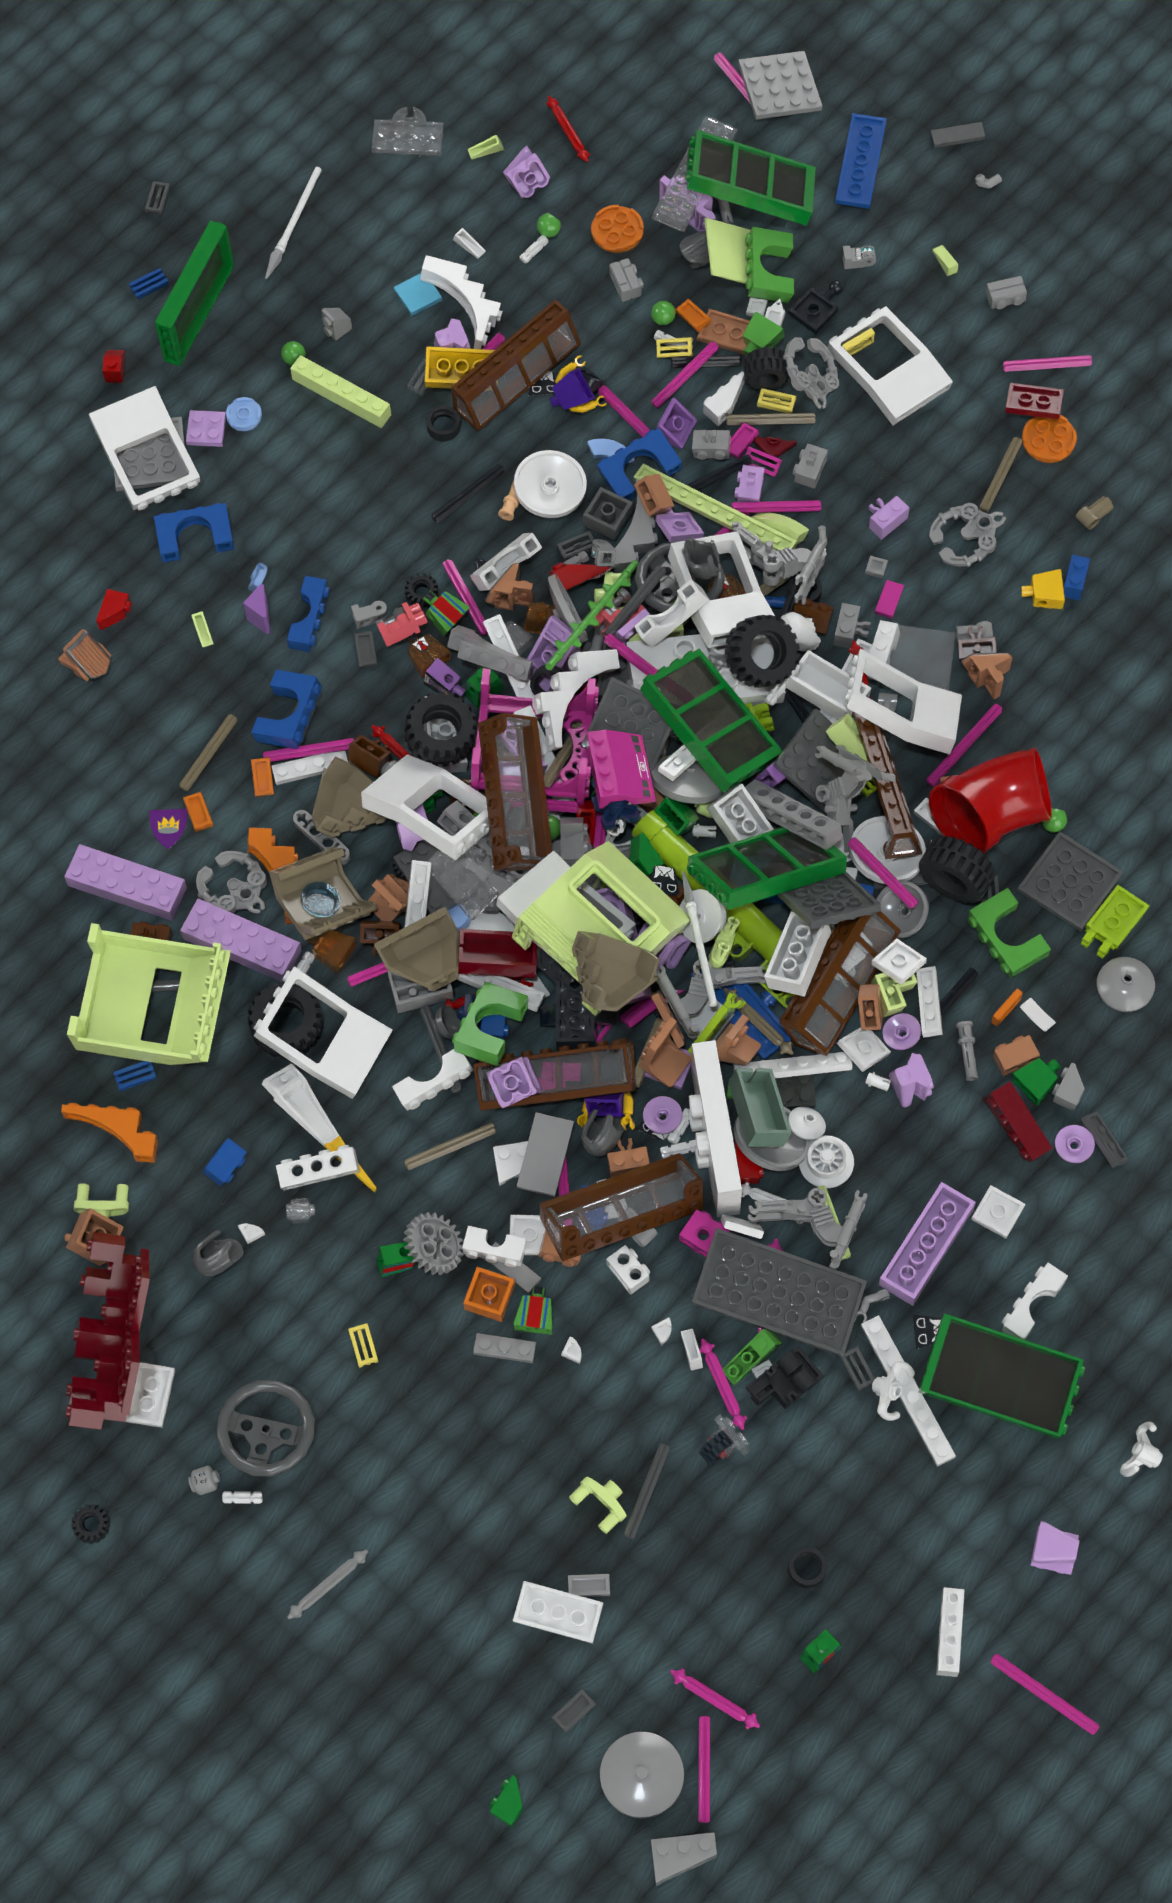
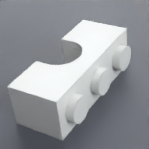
(885, 641)
(509, 1253)

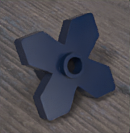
(614, 811)

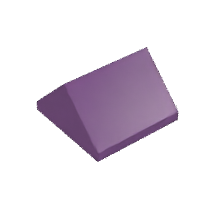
(676, 424)
(257, 609)

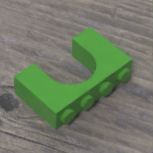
(760, 282)
(1011, 958)
(489, 1001)

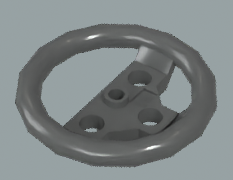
(669, 583)
(232, 1421)

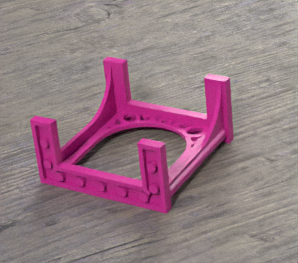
(580, 708)

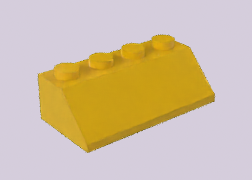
(449, 365)

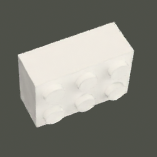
(738, 815)

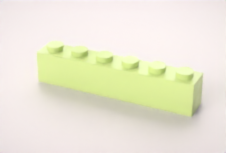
(341, 391)

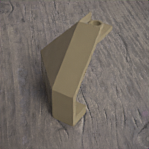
(340, 800)
(424, 951)
(612, 970)

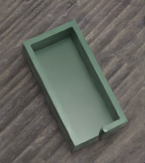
(759, 1107)

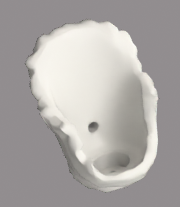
(804, 631)

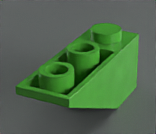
(752, 1355)

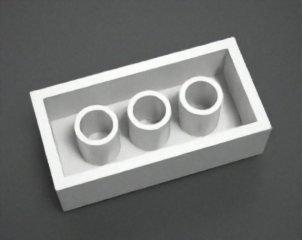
(796, 956)

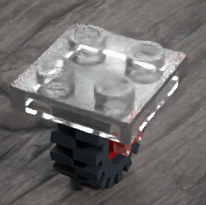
(723, 1442)

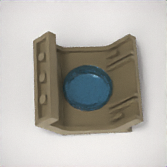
(318, 893)

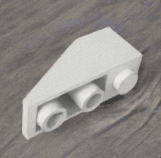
(724, 400)

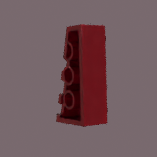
(1017, 1122)

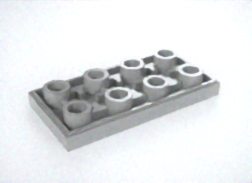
(545, 1154)

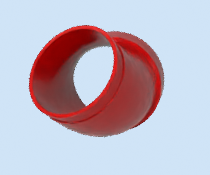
(992, 799)

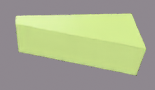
(486, 147)
(947, 262)
(202, 629)

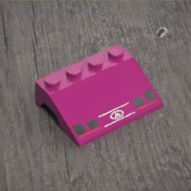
(619, 767)

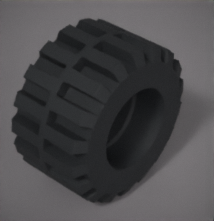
(765, 368)

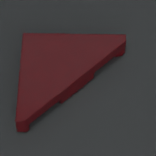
(773, 446)

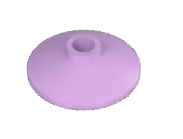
(898, 1024)
(662, 1106)
(1074, 1135)

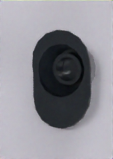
(593, 380)

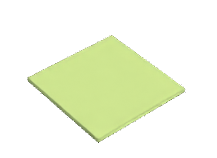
(726, 250)

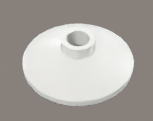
(806, 1123)

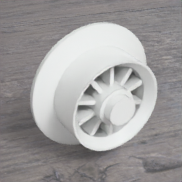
(710, 916)
(827, 1162)

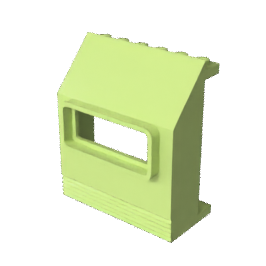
(564, 911)
(120, 994)

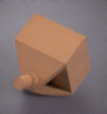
(87, 1223)

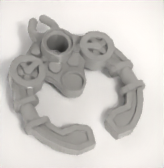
(811, 381)
(974, 517)
(238, 889)

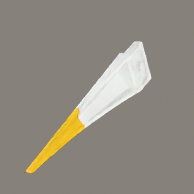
(298, 1100)

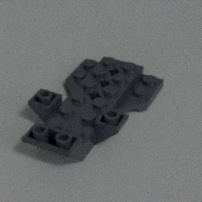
(572, 1019)

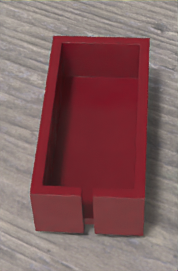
(495, 954)

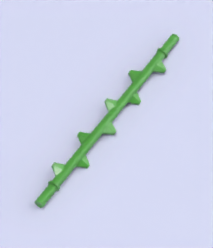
(590, 618)

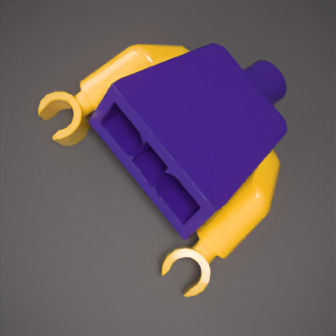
(573, 390)
(614, 1104)

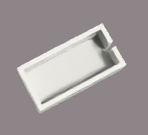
(822, 684)

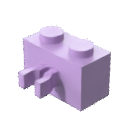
(750, 484)
(887, 516)

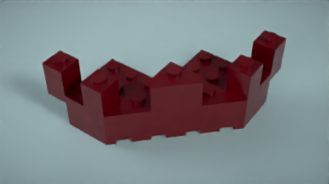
(110, 1341)

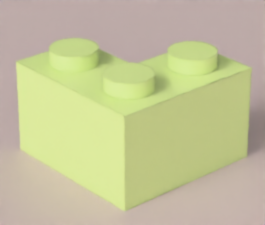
(891, 993)

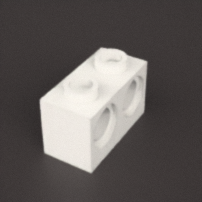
(624, 1271)

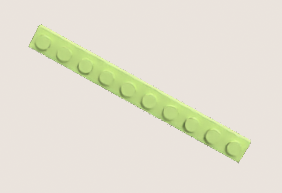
(717, 511)

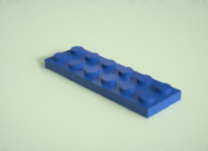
(860, 161)
(747, 993)

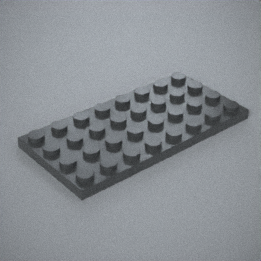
(779, 1292)

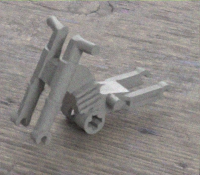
(786, 561)
(844, 788)
(697, 996)
(817, 1215)

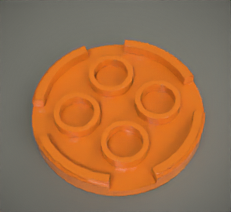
(617, 228)
(1049, 439)

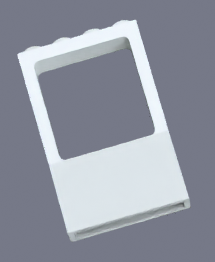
(906, 386)
(132, 423)
(721, 615)
(933, 709)
(413, 782)
(540, 878)
(350, 1051)

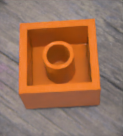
(489, 1294)

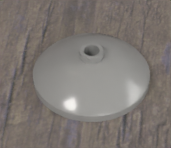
(894, 909)
(1121, 994)

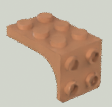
(662, 1057)

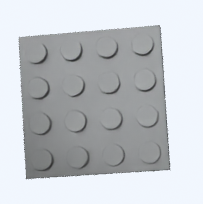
(779, 85)
(153, 461)

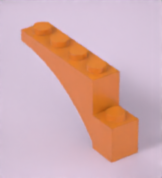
(262, 846)
(119, 1122)

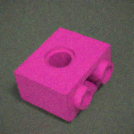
(700, 1224)

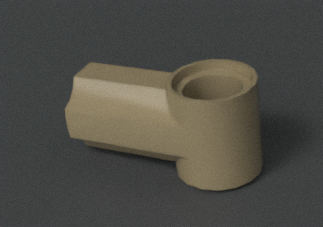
(1091, 515)

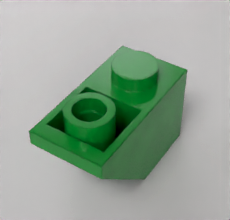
(643, 854)
(508, 1805)

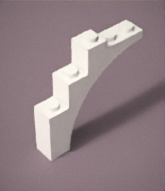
(454, 280)
(564, 685)

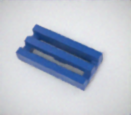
(147, 281)
(130, 1069)

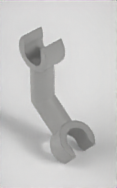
(879, 1296)

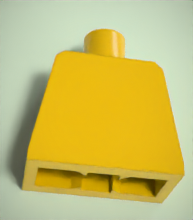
(1046, 590)

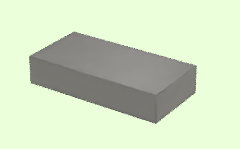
(589, 1585)

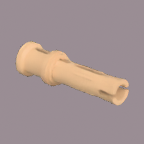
(510, 503)

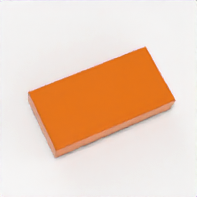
(693, 315)
(262, 777)
(198, 811)
(1007, 1007)

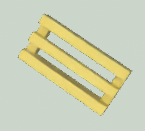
(675, 340)
(859, 342)
(774, 403)
(368, 1361)

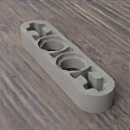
(319, 838)

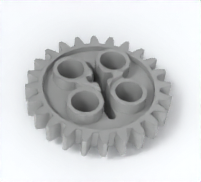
(433, 1243)

